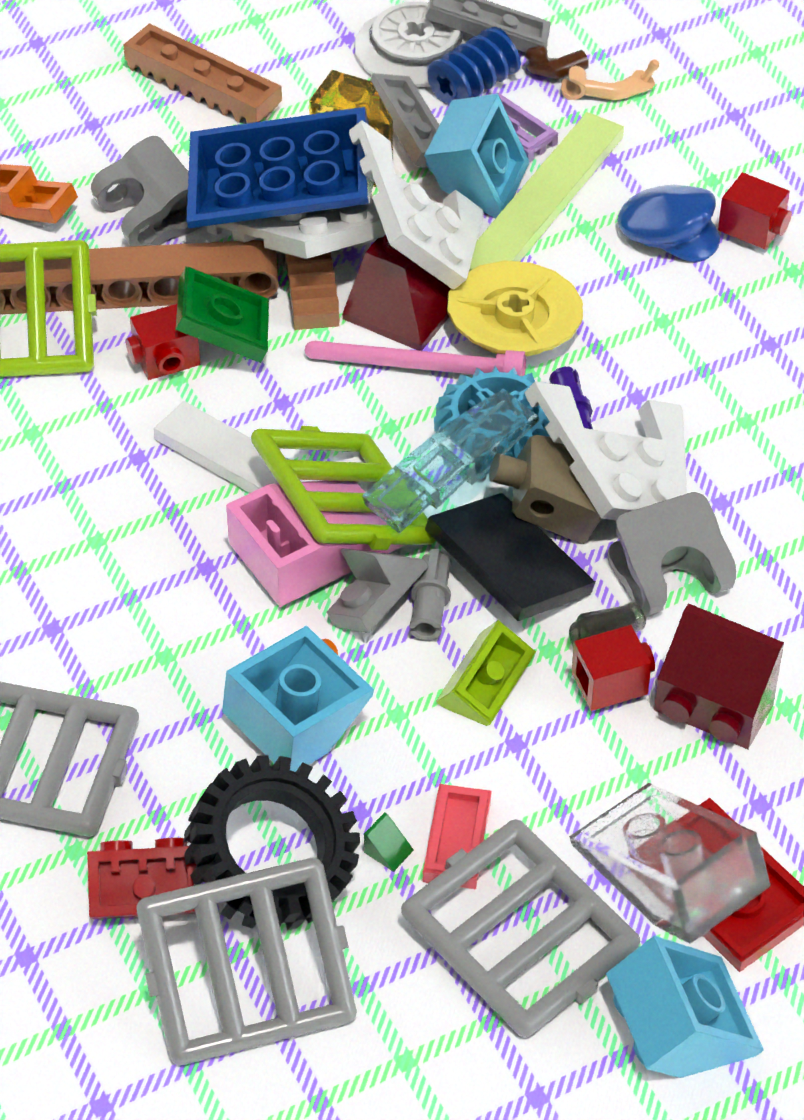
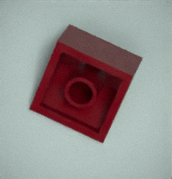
(719, 676)

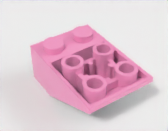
(280, 547)

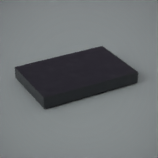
(509, 557)

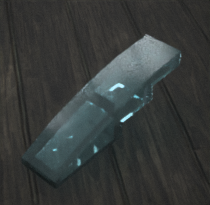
(449, 458)

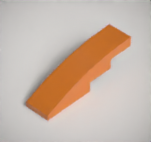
(33, 199)

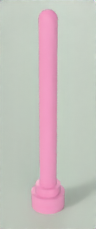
(415, 359)

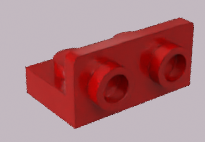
(126, 875)

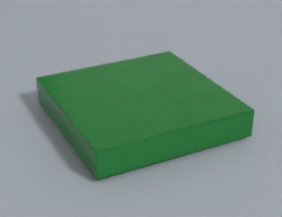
(222, 314)

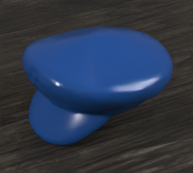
(673, 220)

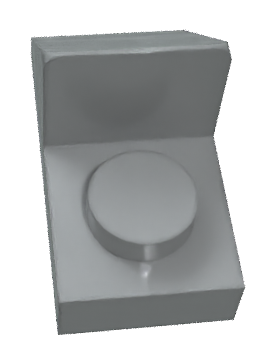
(377, 588)

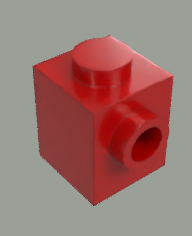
(754, 211)
(159, 345)
(612, 667)

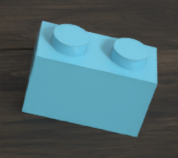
(478, 153)
(294, 698)
(682, 1009)

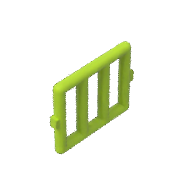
(83, 308)
(311, 503)

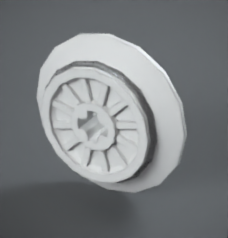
(405, 42)

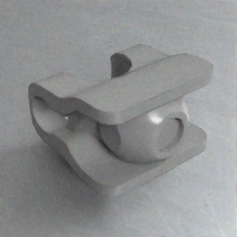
(153, 183)
(667, 537)

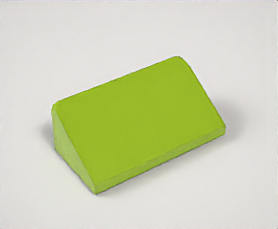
(486, 674)

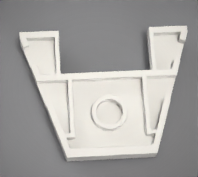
(416, 226)
(310, 232)
(613, 467)

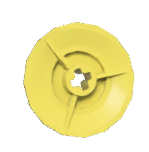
(515, 308)

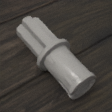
(431, 596)

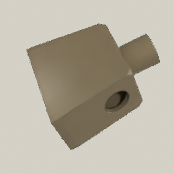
(546, 489)

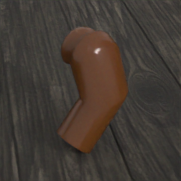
(553, 68)

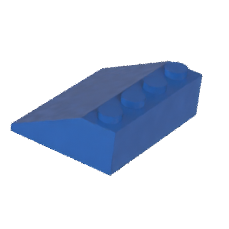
(275, 168)

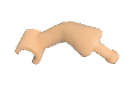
(633, 85)

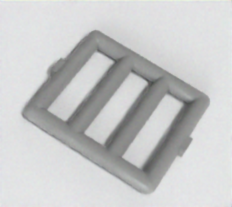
(76, 711)
(490, 984)
(234, 1033)

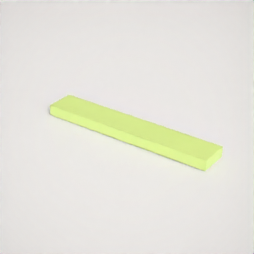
(548, 191)

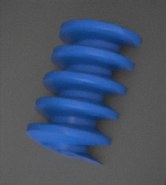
(474, 66)

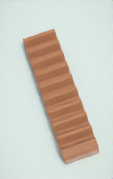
(202, 74)
(312, 291)

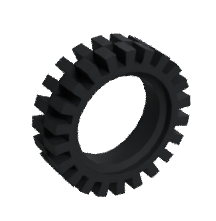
(282, 786)

